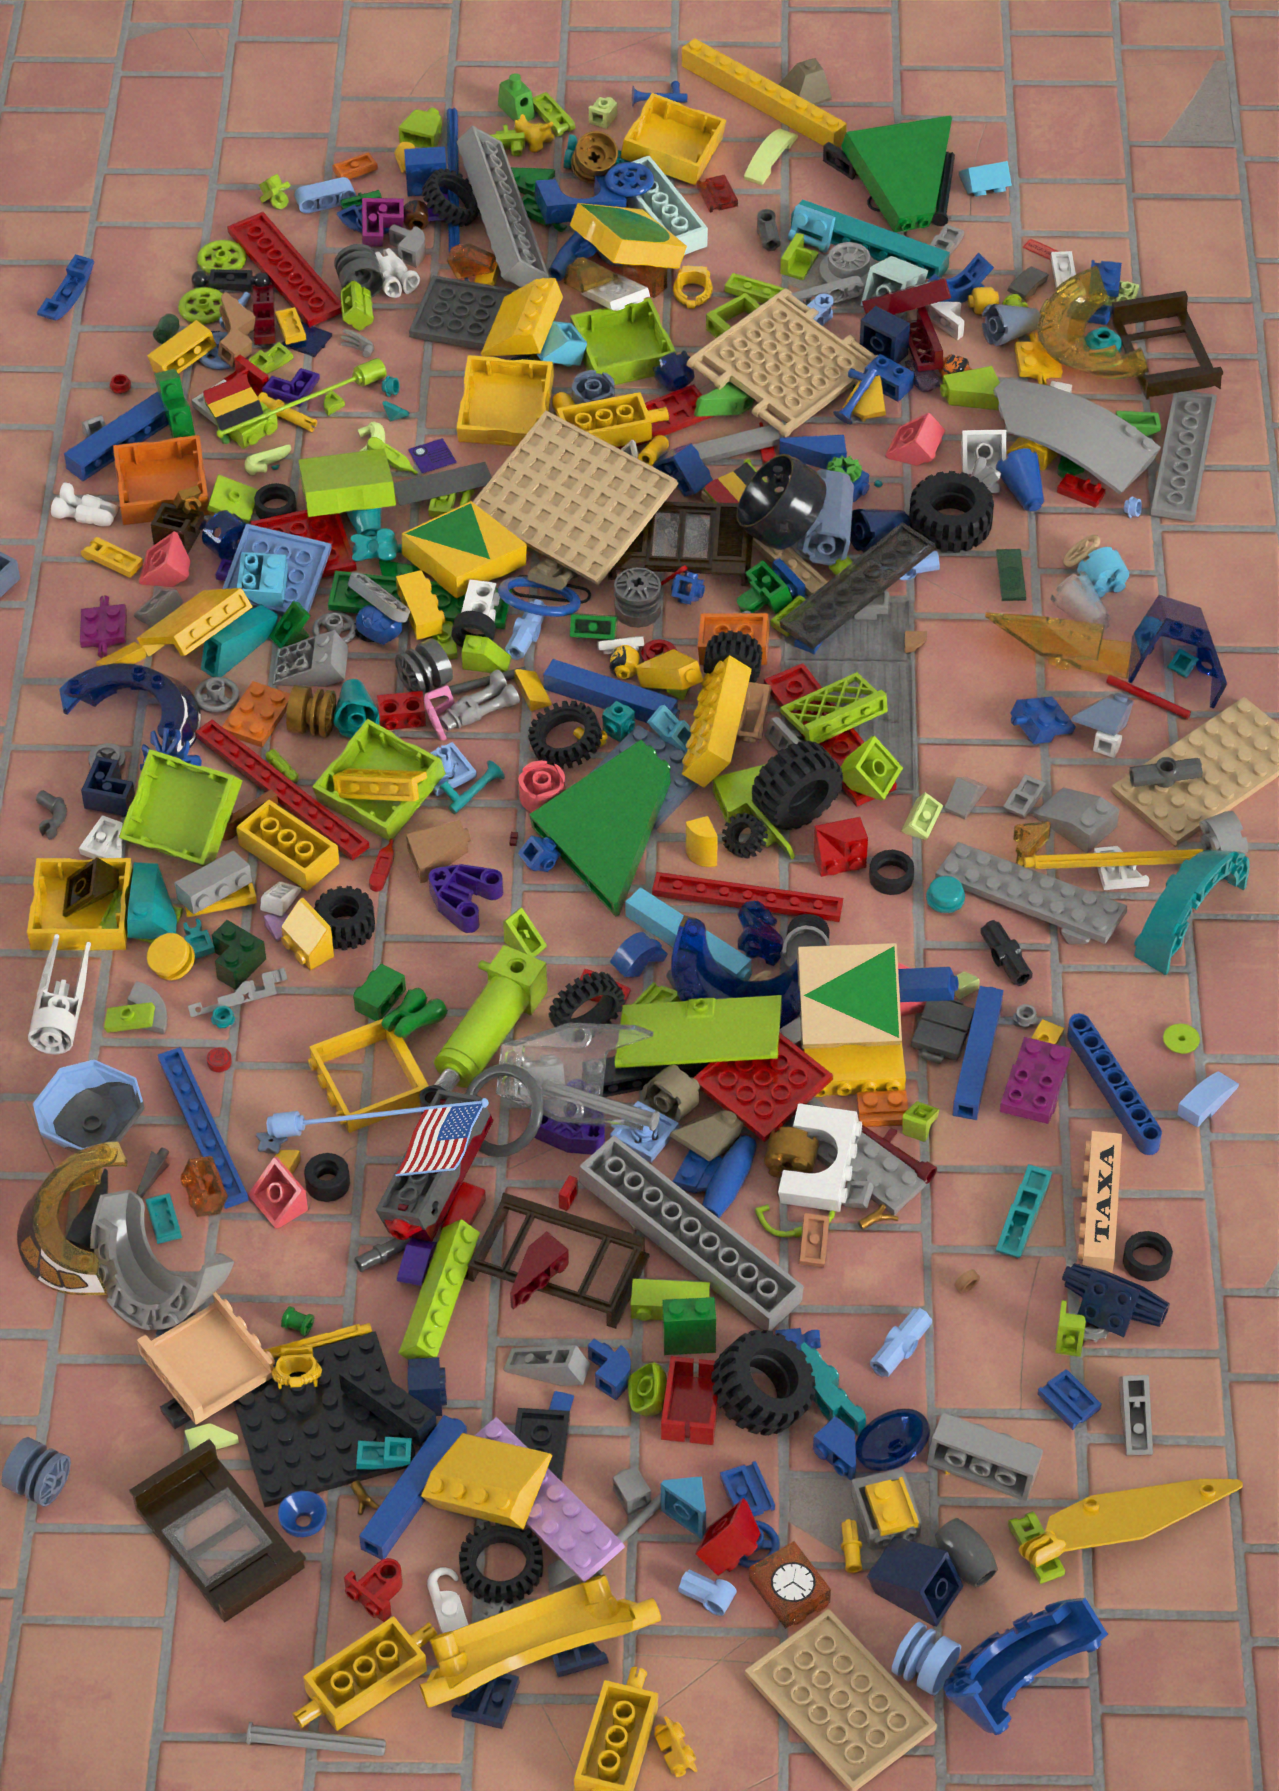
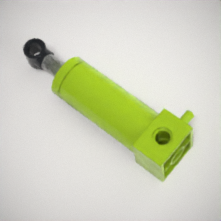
(513, 987)

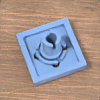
(461, 772)
(647, 1148)

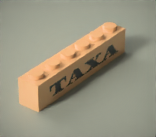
(1101, 1200)

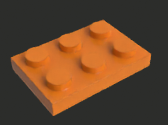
(257, 714)

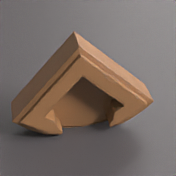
(914, 639)

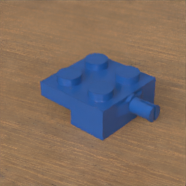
(1041, 719)

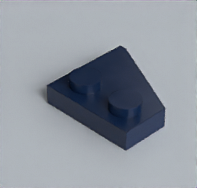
(579, 1659)

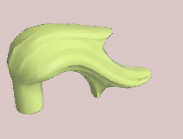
(375, 430)
(259, 461)

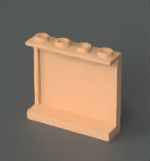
(208, 1360)

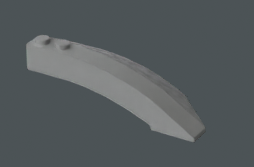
(1076, 430)

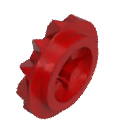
(655, 647)

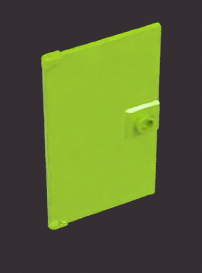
(703, 1031)

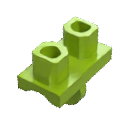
(511, 140)
(273, 189)

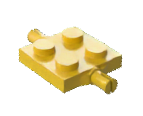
(1035, 361)

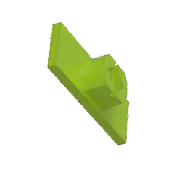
(773, 833)

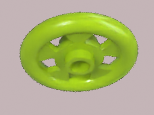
(222, 256)
(201, 305)

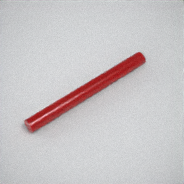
(1147, 696)

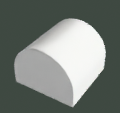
(1107, 744)

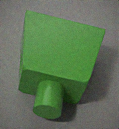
(516, 98)

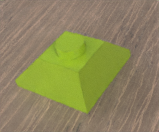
(871, 769)

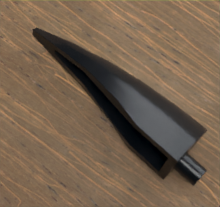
(80, 1230)

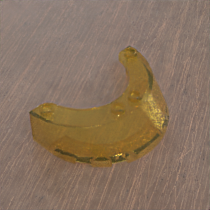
(1064, 324)

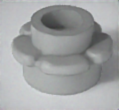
(1025, 1011)

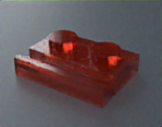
(717, 193)

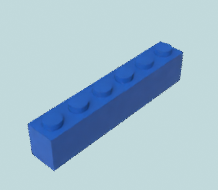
(131, 427)

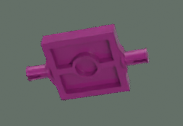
(103, 626)

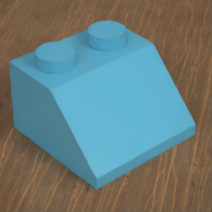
(985, 178)

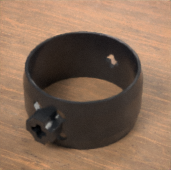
(799, 504)

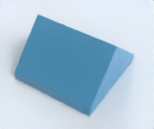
(685, 1503)

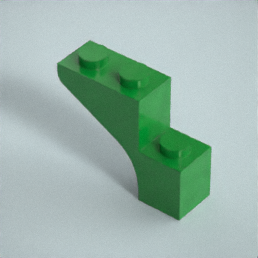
(174, 403)

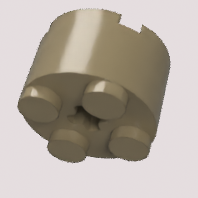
(672, 1093)

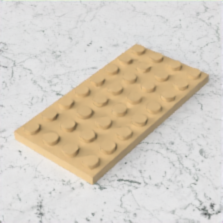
(1237, 760)

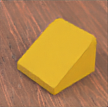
(290, 1159)

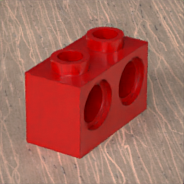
(401, 710)

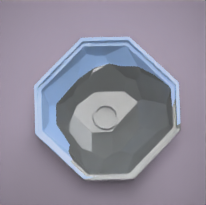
(88, 1105)

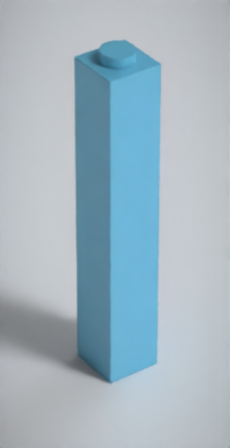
(664, 923)

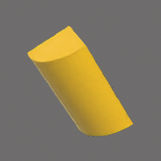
(701, 842)

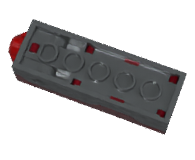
(419, 1202)

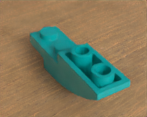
(829, 1397)

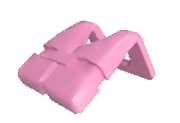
(433, 712)

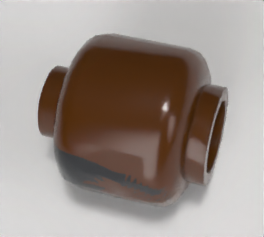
(416, 214)

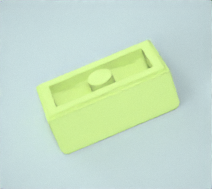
(922, 817)

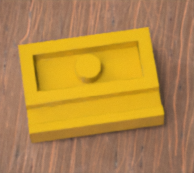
(891, 1506)

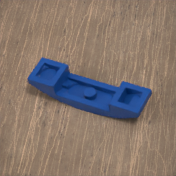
(69, 290)

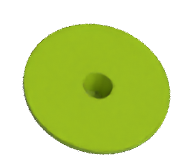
(1181, 1038)

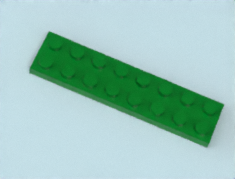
(345, 599)

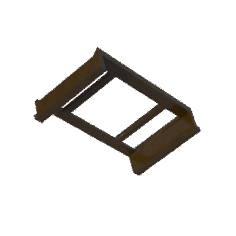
(1157, 308)
(623, 1291)

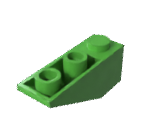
(726, 401)

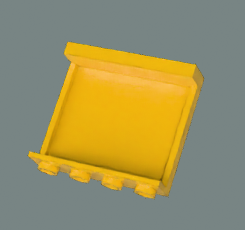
(196, 620)
(861, 1068)

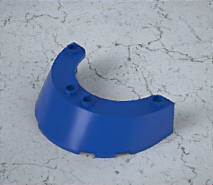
(1010, 1660)

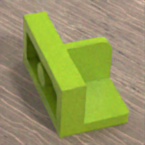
(797, 259)
(1070, 1332)

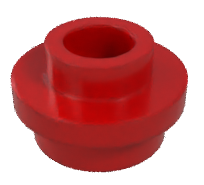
(120, 383)

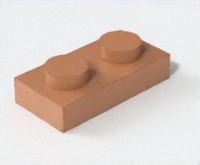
(814, 1240)

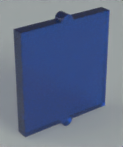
(314, 342)

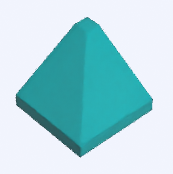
(1183, 663)

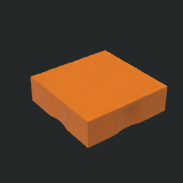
(155, 474)

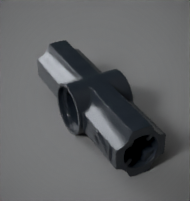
(1006, 953)

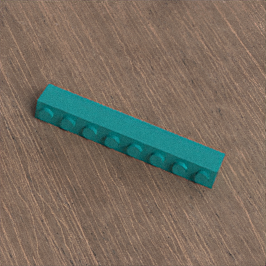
(882, 242)

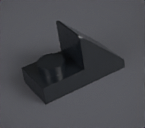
(838, 160)

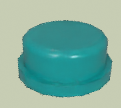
(945, 894)

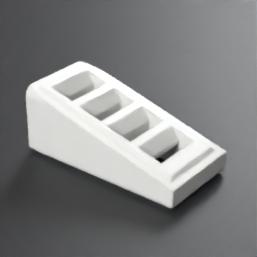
(279, 898)

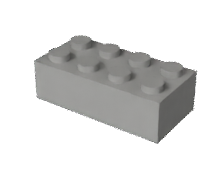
(984, 1456)

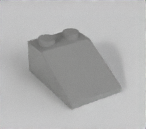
(1079, 817)

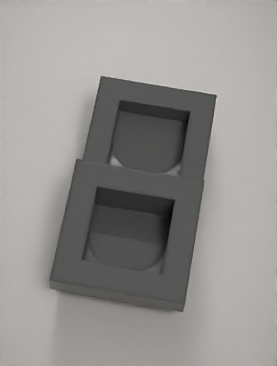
(1027, 282)

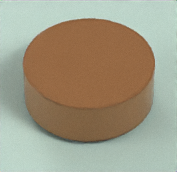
(967, 1281)

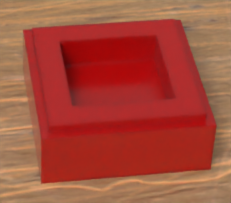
(568, 1193)

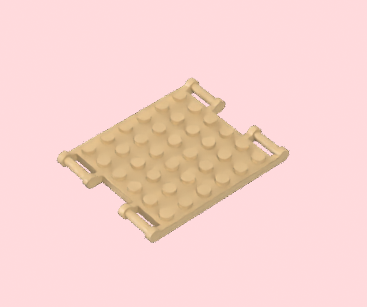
(783, 361)

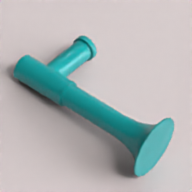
(460, 801)

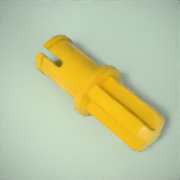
(851, 1546)

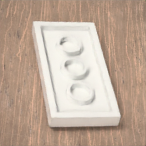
(618, 293)

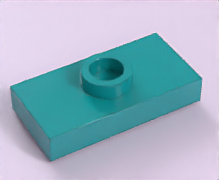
(163, 1218)

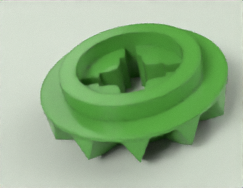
(853, 468)

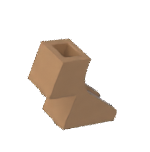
(238, 324)
(754, 711)

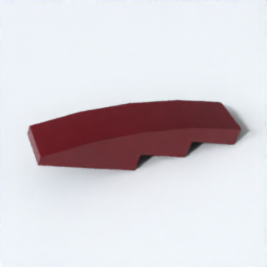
(910, 297)
(265, 315)

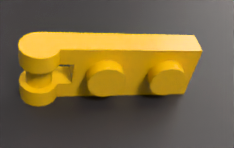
(112, 557)

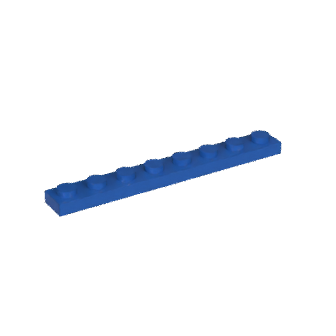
(201, 1122)

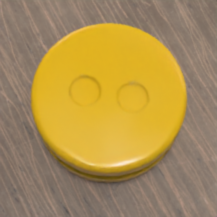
(170, 956)

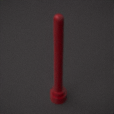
(924, 1170)

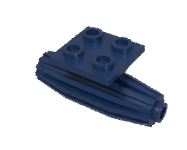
(1112, 1300)

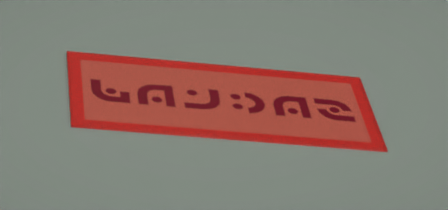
(1039, 248)

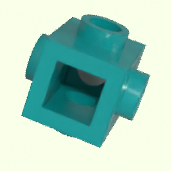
(618, 721)

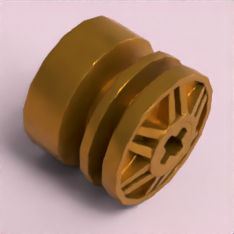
(599, 148)
(311, 711)

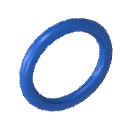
(552, 611)

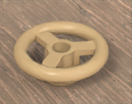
(1081, 550)

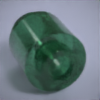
(166, 328)

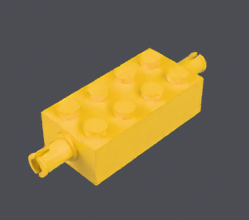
(615, 418)
(364, 1674)
(617, 1736)

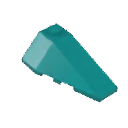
(149, 904)

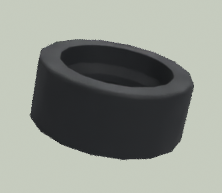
(274, 491)
(475, 620)
(887, 885)
(1151, 1240)

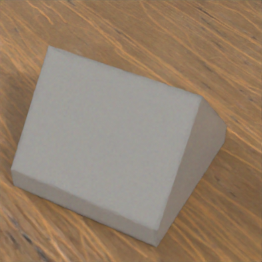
(92, 425)

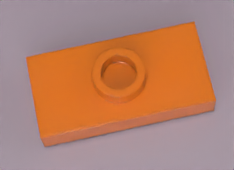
(355, 166)

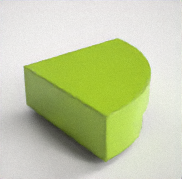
(332, 402)

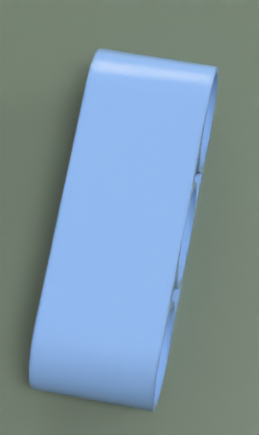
(323, 195)

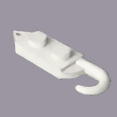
(446, 1603)

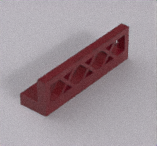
(928, 342)

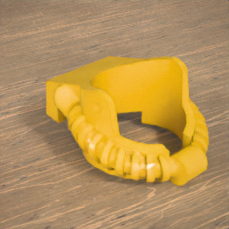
(696, 275)
(296, 1360)

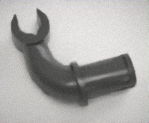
(57, 808)

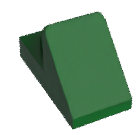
(290, 627)

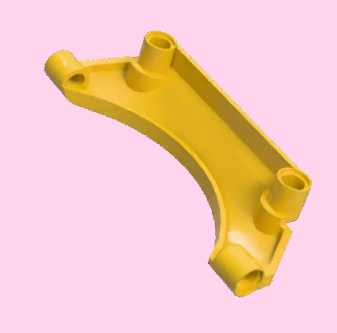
(530, 1633)

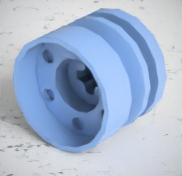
(920, 1655)

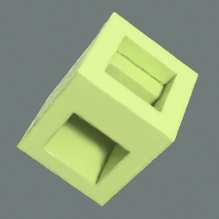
(605, 107)

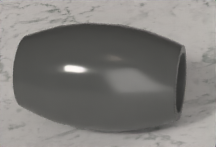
(967, 1551)

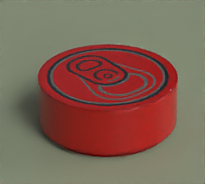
(219, 1059)

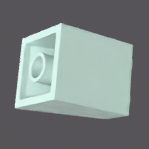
(891, 276)

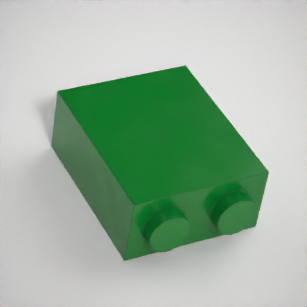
(689, 1326)

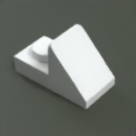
(947, 317)

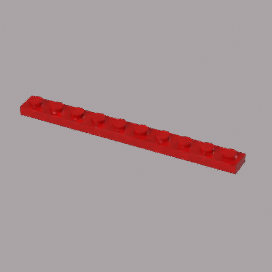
(287, 792)

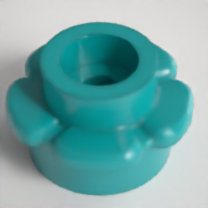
(390, 386)
(222, 1012)

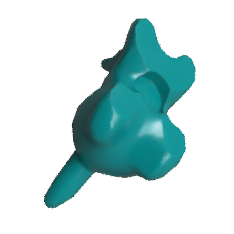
(382, 546)

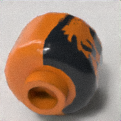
(954, 364)

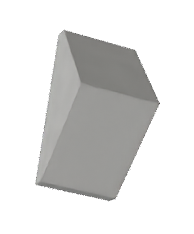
(964, 796)

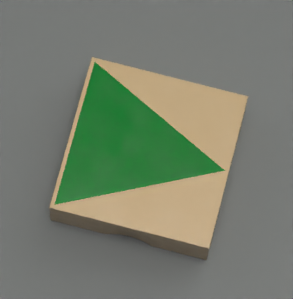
(849, 995)

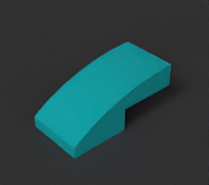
(383, 1455)

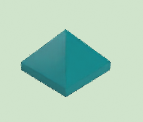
(394, 412)

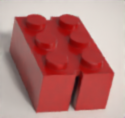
(689, 1402)

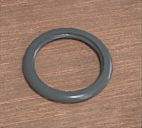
(537, 1107)

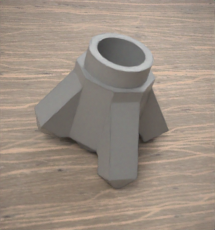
(987, 475)

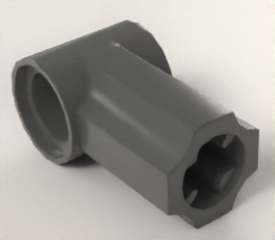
(767, 229)

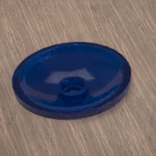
(892, 1440)

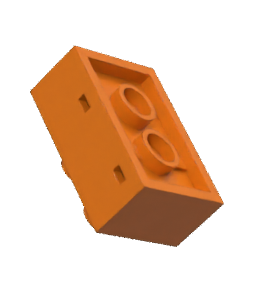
(748, 623)

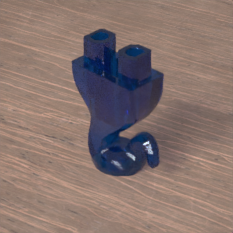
(758, 935)

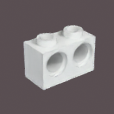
(481, 597)

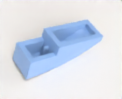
(1206, 1098)

